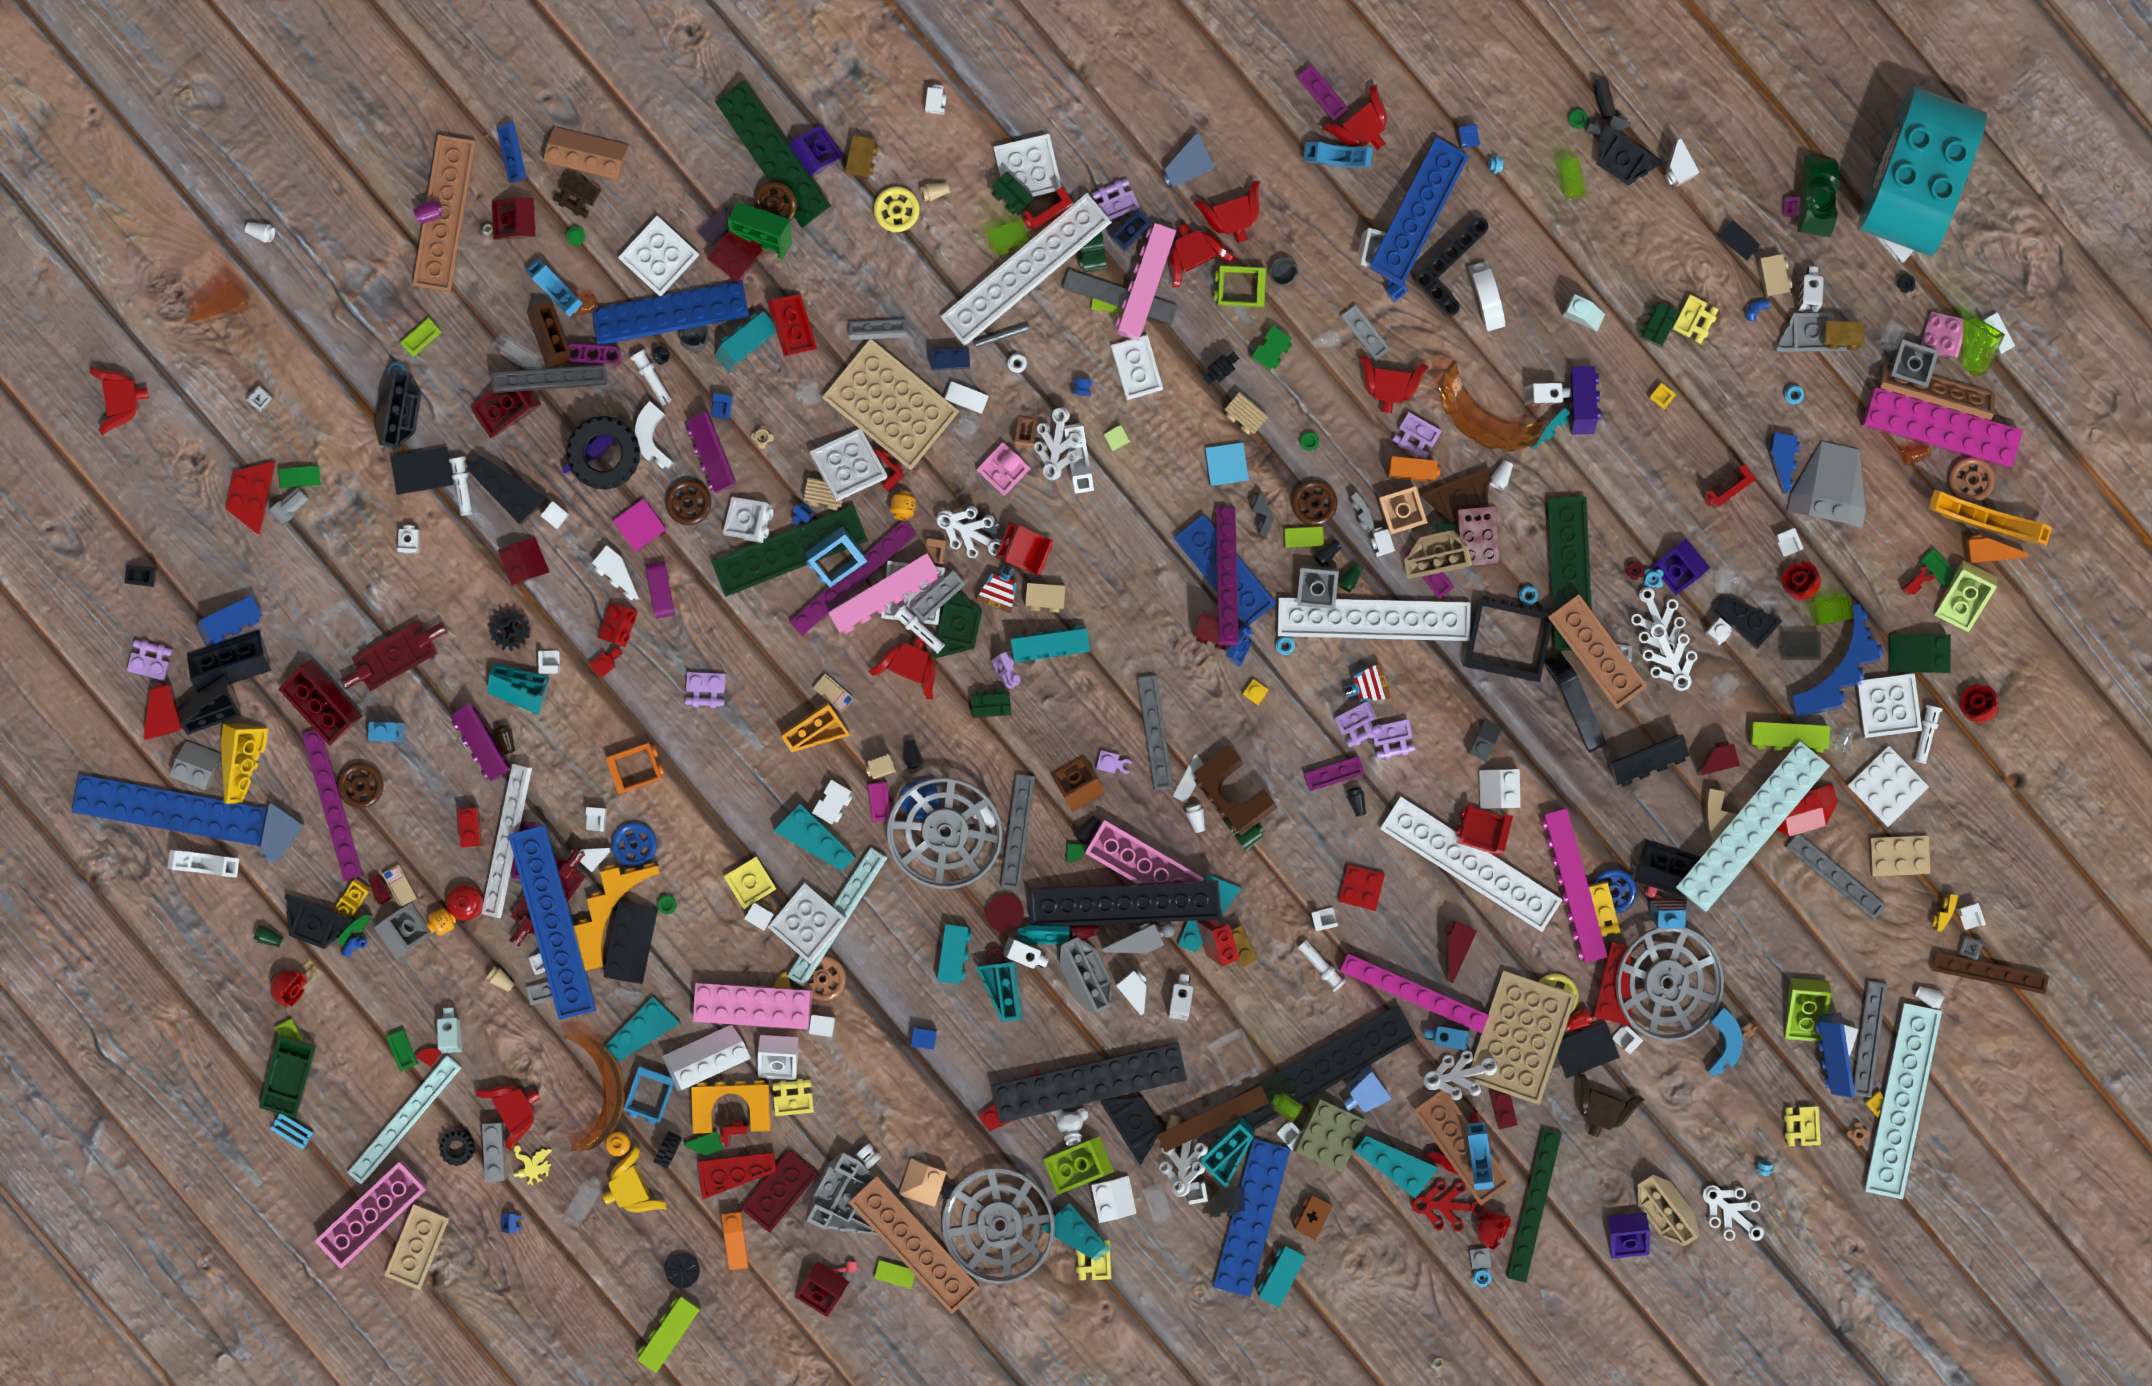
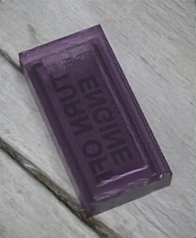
(715, 225)

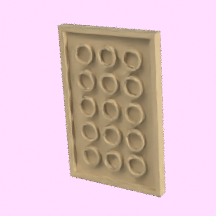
(890, 404)
(1523, 1036)

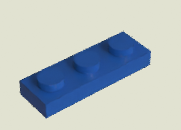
(511, 152)

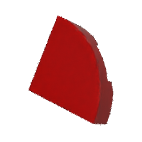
(429, 1056)

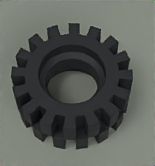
(445, 1148)
(667, 1149)

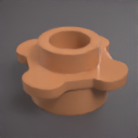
(1749, 1030)
(1853, 1134)

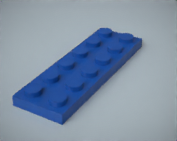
(1200, 546)

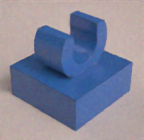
(1395, 291)
(803, 513)
(508, 1222)

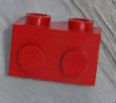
(617, 624)
(735, 1128)

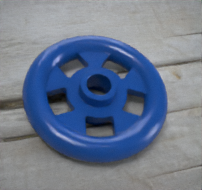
(650, 843)
(1630, 886)

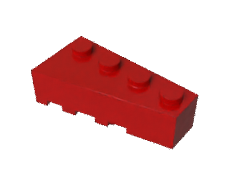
(1606, 1001)

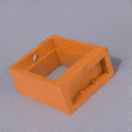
(1413, 469)
(616, 775)

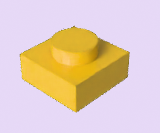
(1662, 396)
(1255, 692)

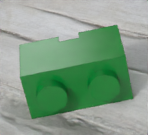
(1275, 344)

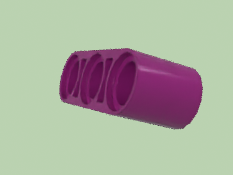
(602, 358)
(660, 589)

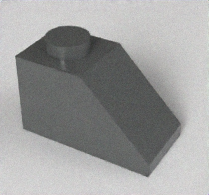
(1485, 740)

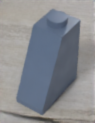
(1189, 163)
(278, 833)

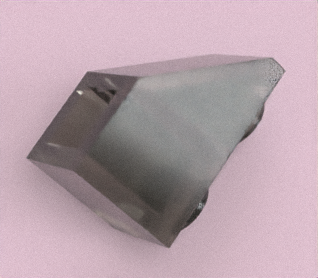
(1226, 1201)

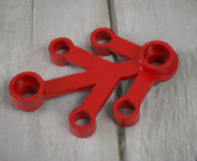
(1445, 1205)

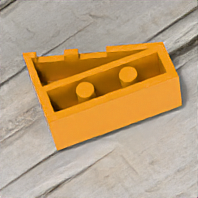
(816, 728)

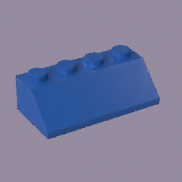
(1836, 1054)

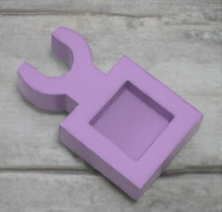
(1109, 762)

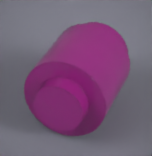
(428, 212)

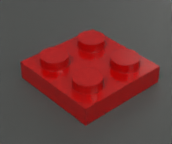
(1361, 887)

